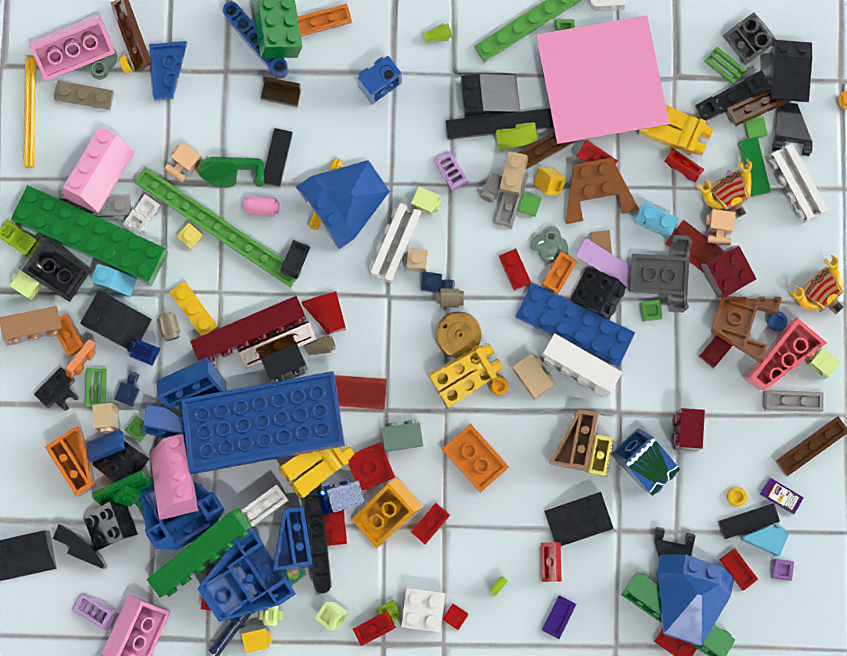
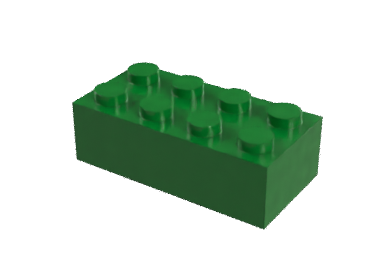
(277, 28)

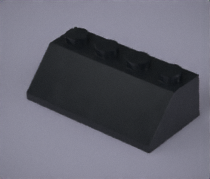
(26, 555)

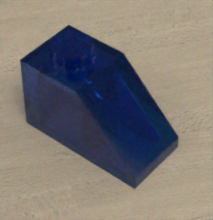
(143, 352)

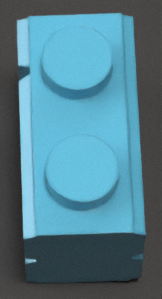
(656, 220)

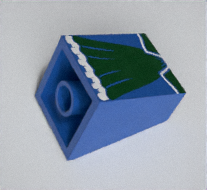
(645, 461)

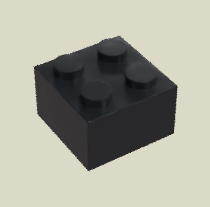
(285, 364)

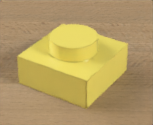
(189, 236)

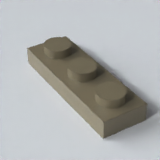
(84, 95)

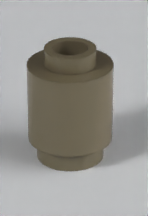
(450, 297)
(168, 326)

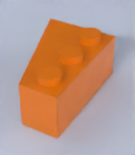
(71, 458)

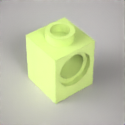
(426, 201)
(25, 285)
(823, 363)
(331, 615)

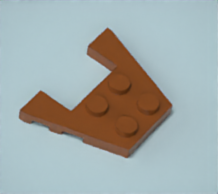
(594, 181)
(735, 320)

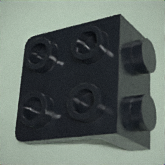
(599, 292)
(122, 463)
(109, 524)

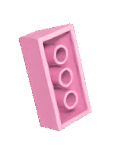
(72, 47)
(98, 170)
(172, 478)
(136, 629)

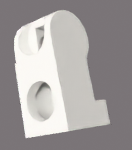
(607, 5)

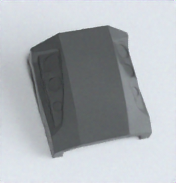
(750, 38)

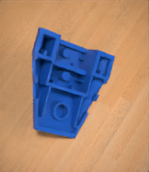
(344, 199)
(181, 529)
(244, 581)
(691, 596)

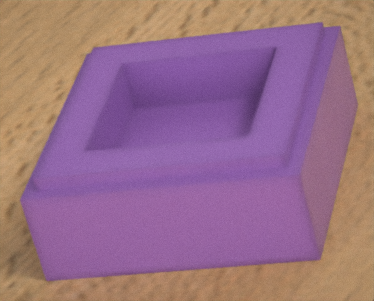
(782, 569)

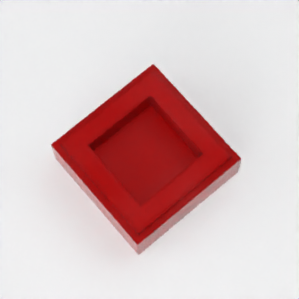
(455, 616)

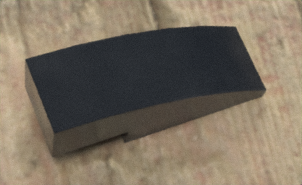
(79, 546)

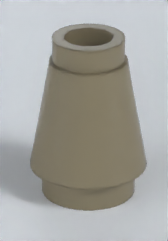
(321, 345)

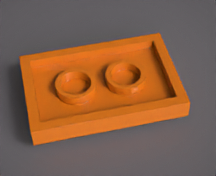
(475, 458)

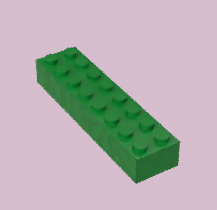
(89, 235)

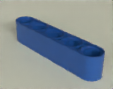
(248, 34)

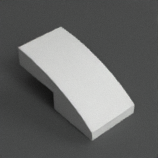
(142, 215)

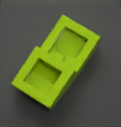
(516, 137)
(16, 237)

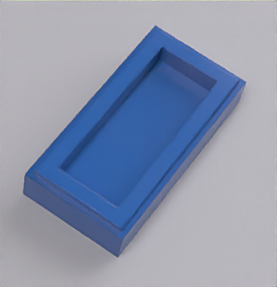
(105, 445)

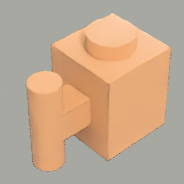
(186, 159)
(721, 223)

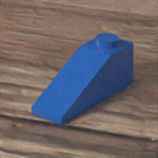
(161, 422)

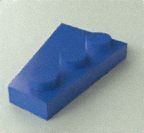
(166, 68)

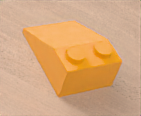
(386, 512)

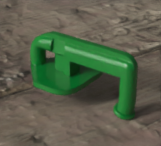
(222, 171)

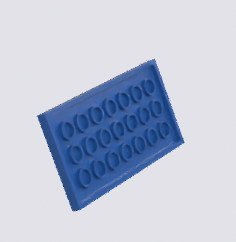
(262, 422)

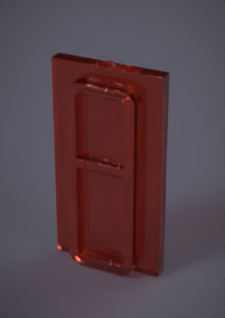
(700, 248)
(361, 392)

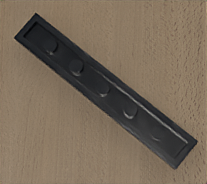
(490, 124)

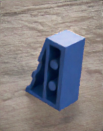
(190, 382)
(293, 542)

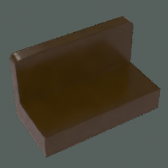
(281, 91)

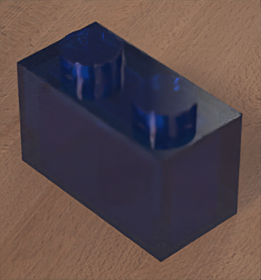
(341, 497)

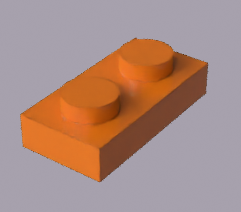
(559, 272)
(70, 337)
(77, 364)

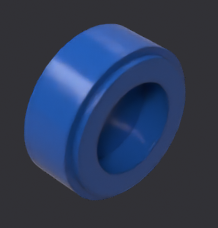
(777, 322)

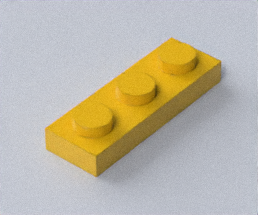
(193, 309)

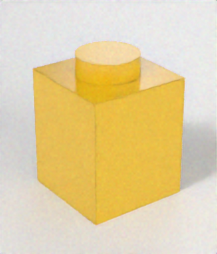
(256, 640)

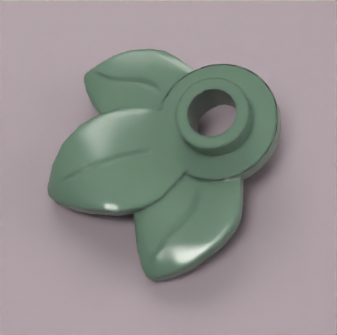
(104, 63)
(549, 247)

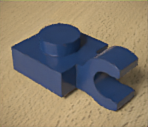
(433, 282)
(128, 392)

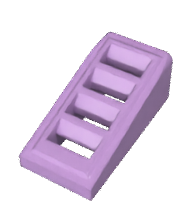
(457, 184)
(106, 611)

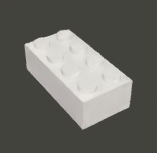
(580, 365)

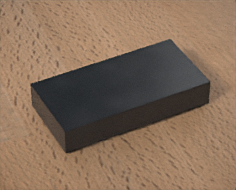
(295, 259)

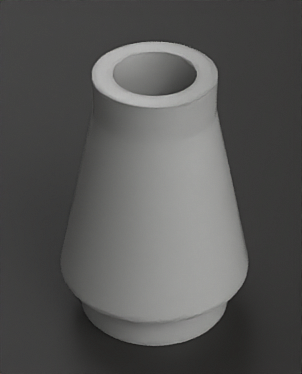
(490, 190)

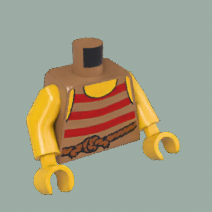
(729, 191)
(822, 289)

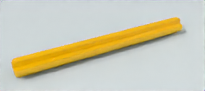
(30, 112)

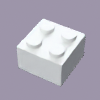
(423, 610)

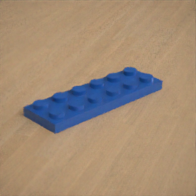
(575, 324)

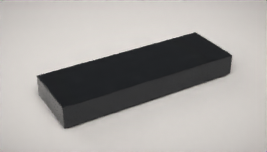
(277, 157)
(749, 521)

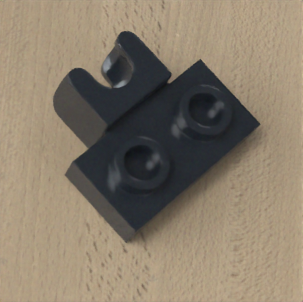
(57, 390)

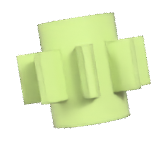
(271, 616)

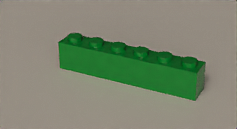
(199, 552)
(645, 595)

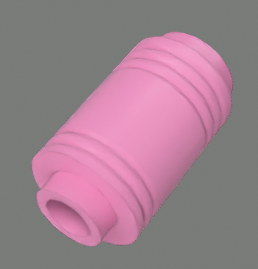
(261, 206)

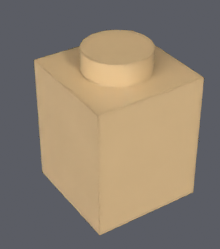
(417, 260)

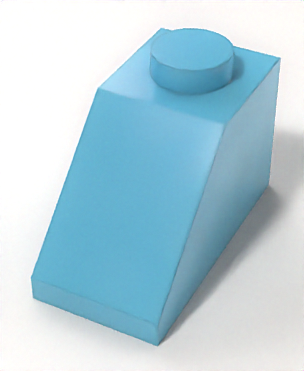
(113, 280)
(768, 539)

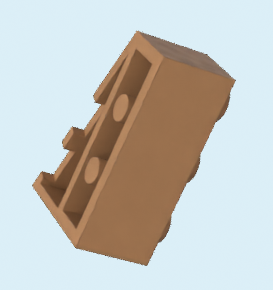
(30, 325)
(577, 443)

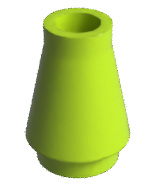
(439, 33)

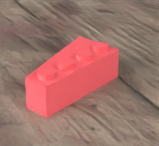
(784, 354)

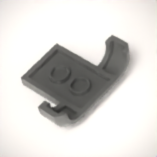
(664, 274)

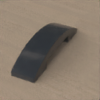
(746, 89)

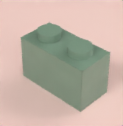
(402, 436)

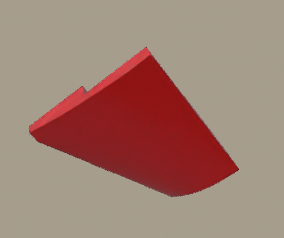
(326, 312)

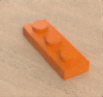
(324, 19)

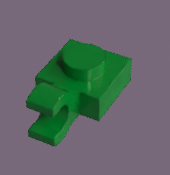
(129, 496)

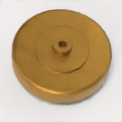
(457, 333)

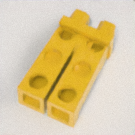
(680, 133)
(465, 374)
(330, 462)

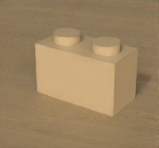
(513, 173)
(533, 376)
(106, 417)

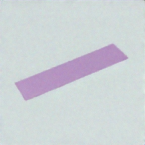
(604, 261)

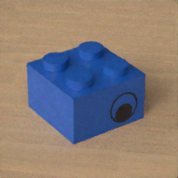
(379, 79)

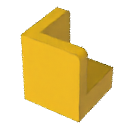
(549, 181)

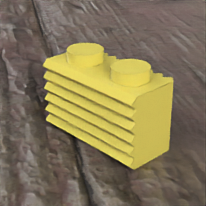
(600, 455)

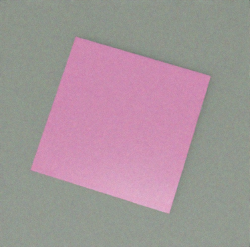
(602, 79)

